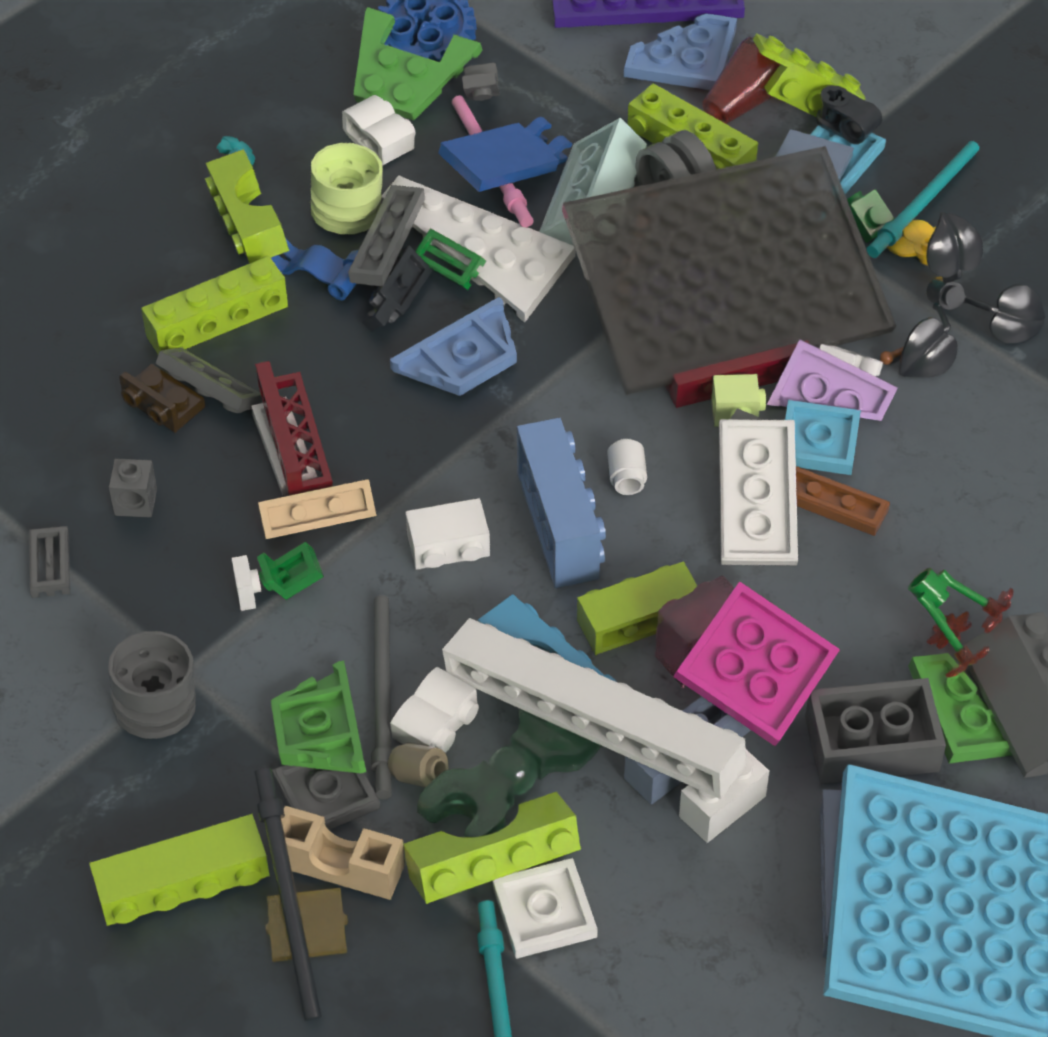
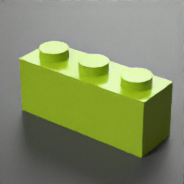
(631, 607)

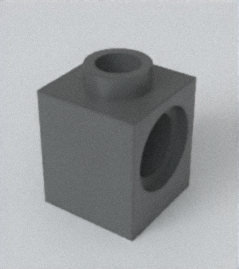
(133, 487)

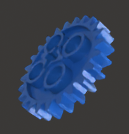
(429, 25)

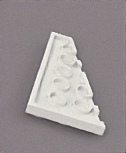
(519, 259)

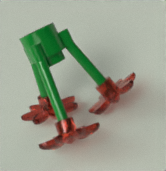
(931, 593)

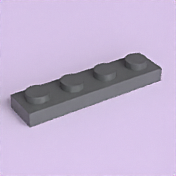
(386, 235)

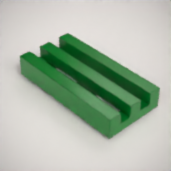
(469, 270)

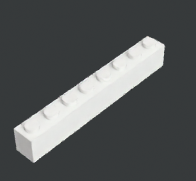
(596, 707)

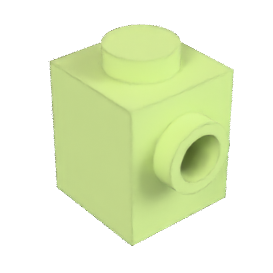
(736, 392)

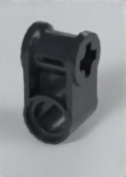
(848, 117)

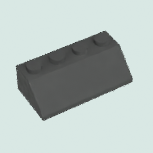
(1016, 686)

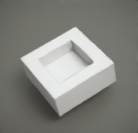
(246, 582)

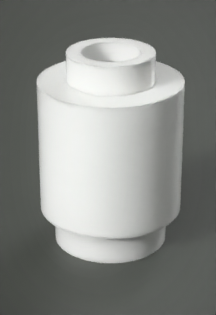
(627, 466)

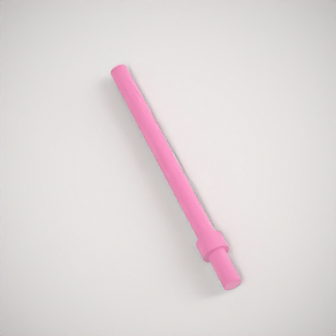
(512, 197)

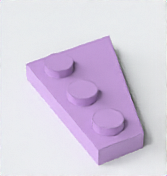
(829, 381)

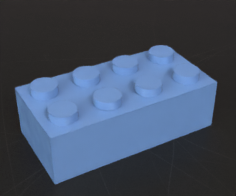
(560, 502)

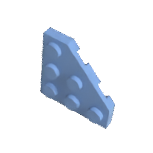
(685, 55)

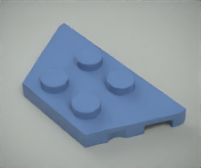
(462, 352)

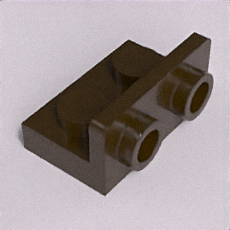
(161, 397)

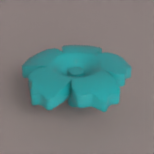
(231, 145)

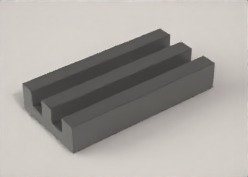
(50, 585)

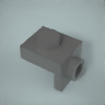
(481, 81)

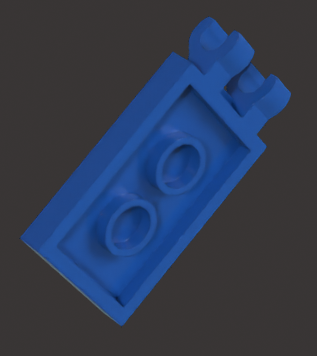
(505, 154)

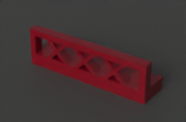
(697, 384)
(286, 434)

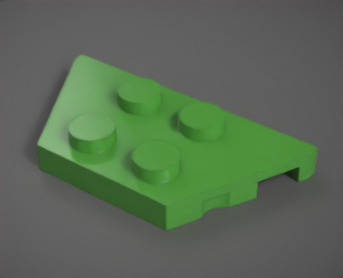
(319, 724)

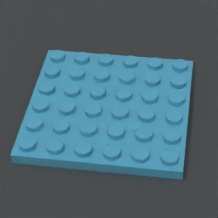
(940, 906)

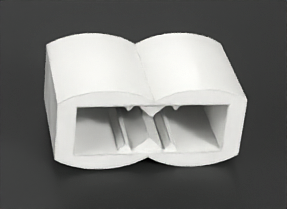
(379, 128)
(435, 711)

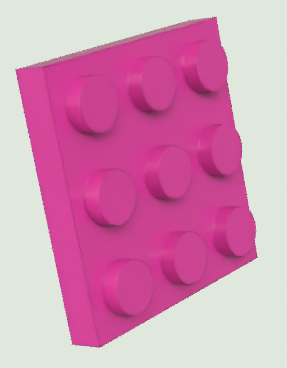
(757, 663)

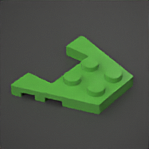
(402, 77)

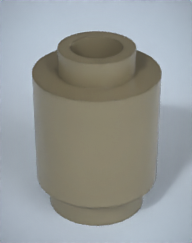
(417, 763)

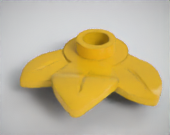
(914, 240)

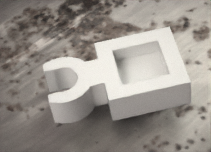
(865, 363)

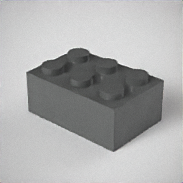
(876, 728)

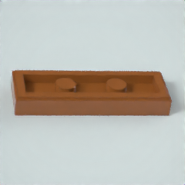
(840, 502)

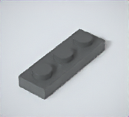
(208, 379)

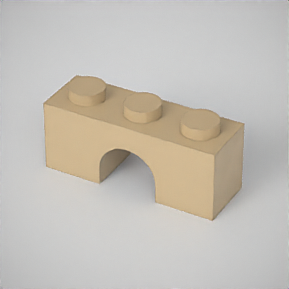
(364, 865)

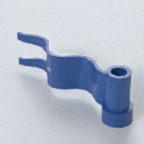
(322, 265)

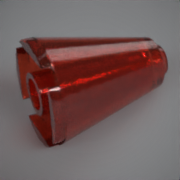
(740, 83)

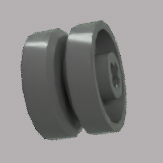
(673, 158)

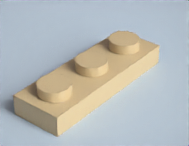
(316, 509)

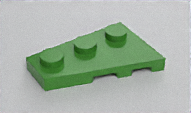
(963, 716)

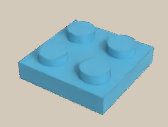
(824, 436)

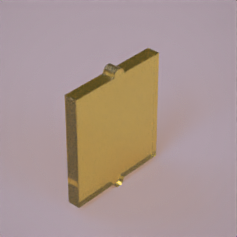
(321, 920)

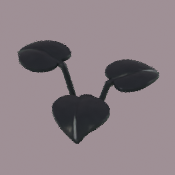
(950, 250)

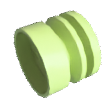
(345, 188)

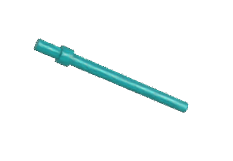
(892, 230)
(491, 946)

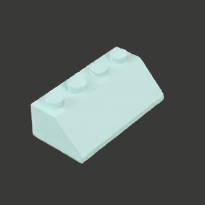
(594, 167)

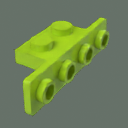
(799, 78)

